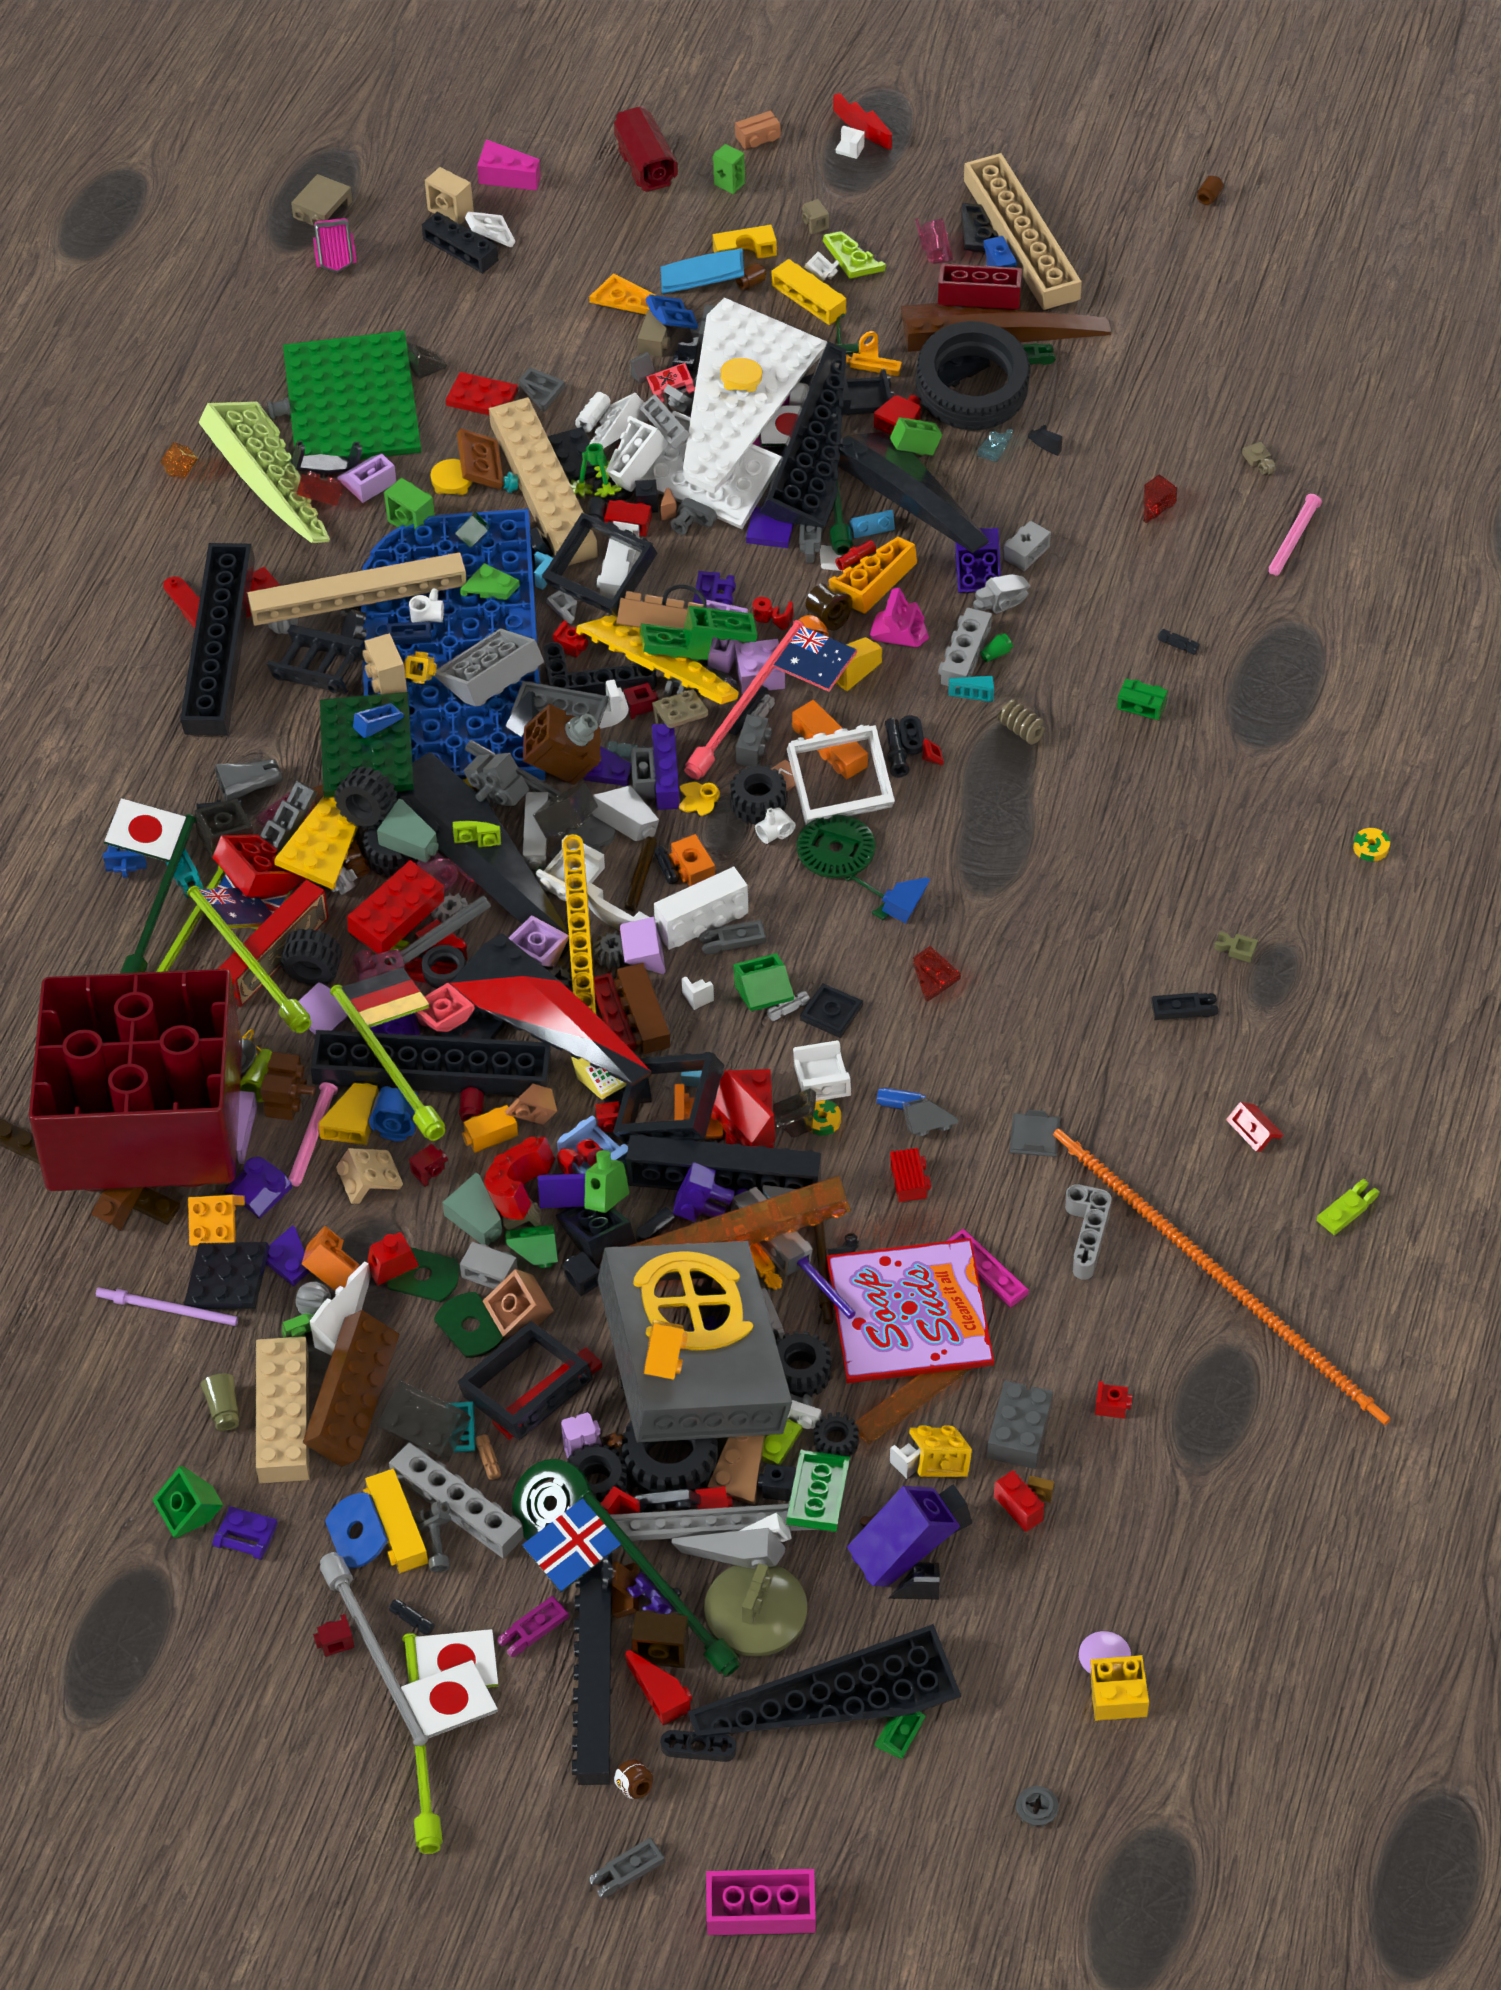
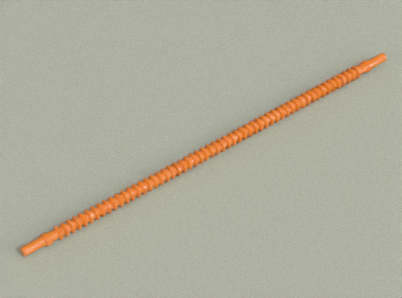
(1366, 1403)

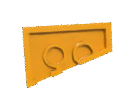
(621, 294)

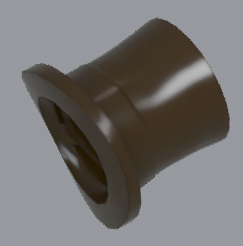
(829, 606)

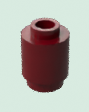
(471, 1103)

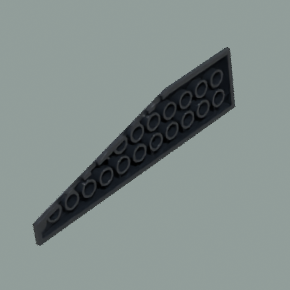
(499, 869)

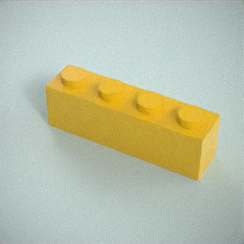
(808, 291)
(397, 1521)

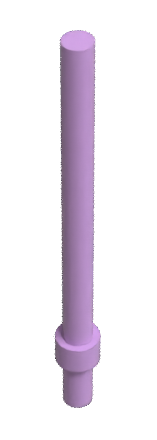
(122, 1297)

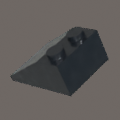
(596, 1230)

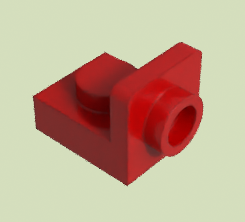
(607, 1115)

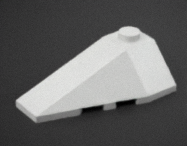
(615, 419)
(331, 1314)

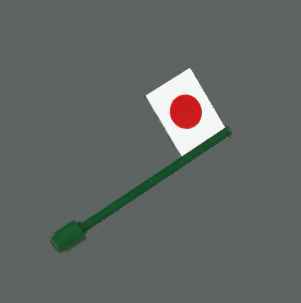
(777, 434)
(155, 835)

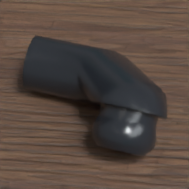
(850, 1245)

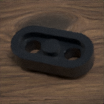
(911, 734)

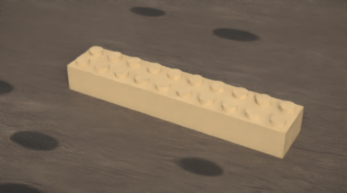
(1025, 232)
(540, 475)

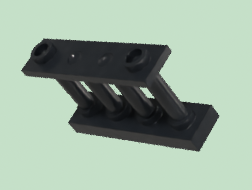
(318, 641)

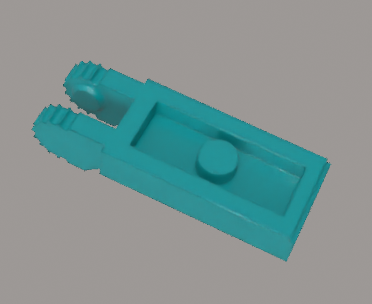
(185, 873)

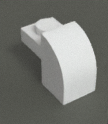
(616, 707)

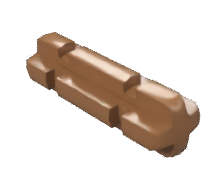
(488, 1457)

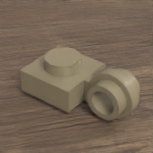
(1259, 456)

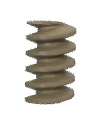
(1021, 721)

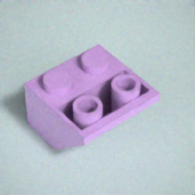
(369, 477)

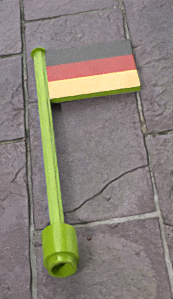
(380, 1001)

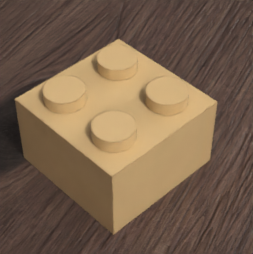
(449, 195)
(384, 665)

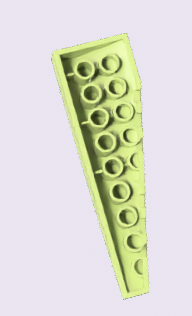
(258, 455)

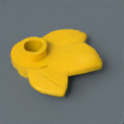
(699, 797)

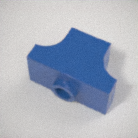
(999, 253)

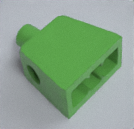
(605, 1183)

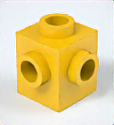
(412, 669)

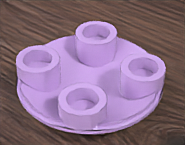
(1102, 1645)

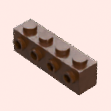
(643, 1008)

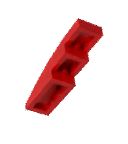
(858, 119)

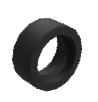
(437, 954)

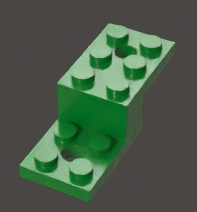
(697, 635)

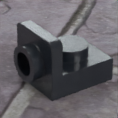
(539, 543)

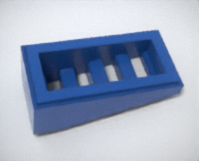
(376, 719)

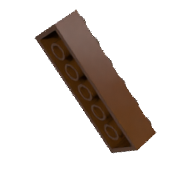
(351, 1388)

